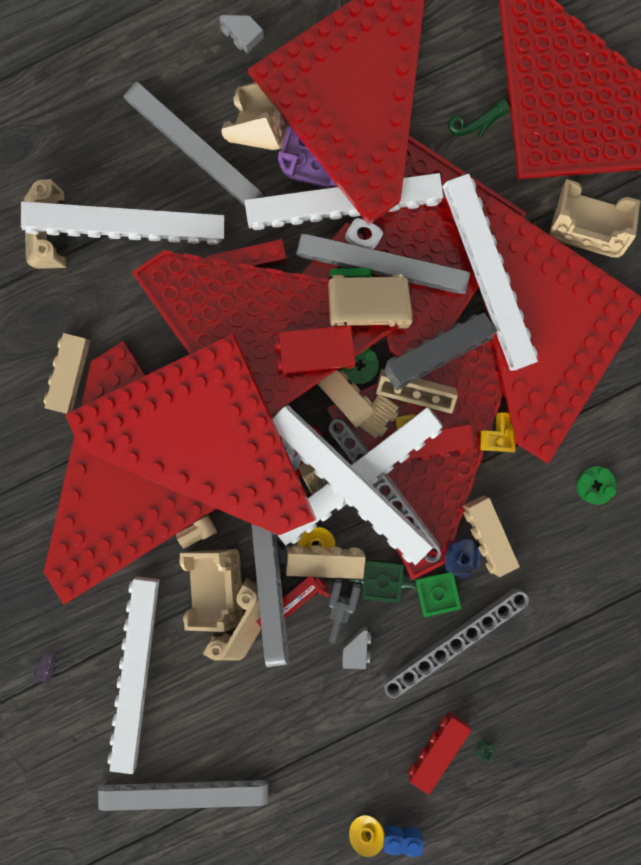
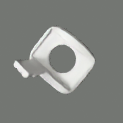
(352, 238)

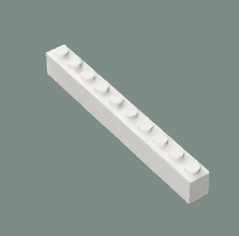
(333, 203)
(121, 222)
(490, 272)
(371, 465)
(352, 485)
(134, 674)

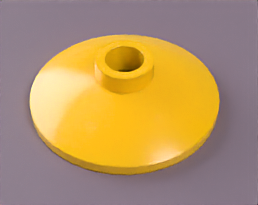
(318, 534)
(359, 836)

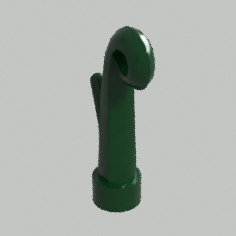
(484, 121)

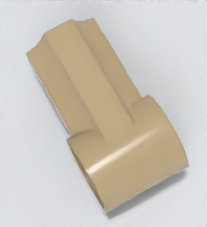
(200, 530)

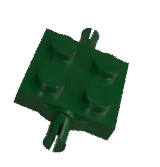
(383, 581)

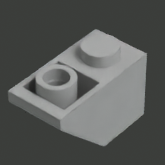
(243, 31)
(355, 650)

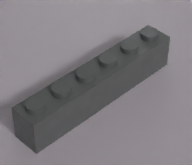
(439, 351)

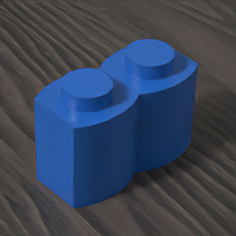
(403, 841)

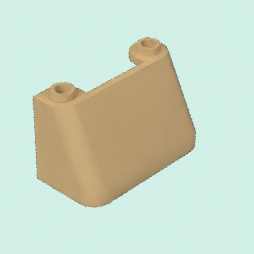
(258, 120)
(594, 223)
(39, 251)
(369, 301)
(214, 589)
(237, 645)

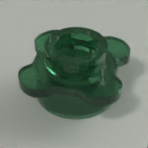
(486, 756)

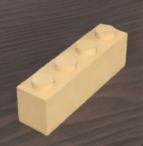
(67, 373)
(420, 393)
(346, 397)
(491, 536)
(324, 562)

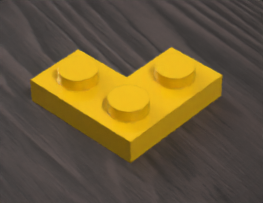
(501, 439)

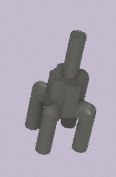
(341, 606)

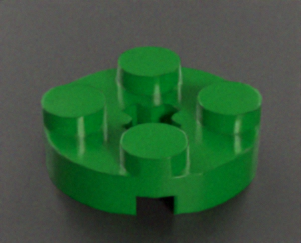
(365, 374)
(586, 480)

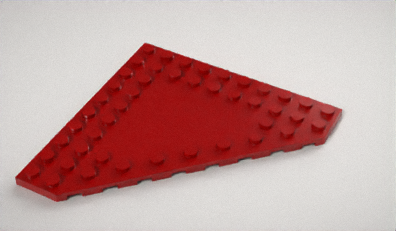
(351, 95)
(568, 95)
(431, 237)
(219, 298)
(574, 323)
(200, 434)
(442, 484)
(105, 510)

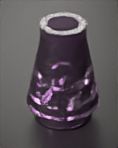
(44, 670)

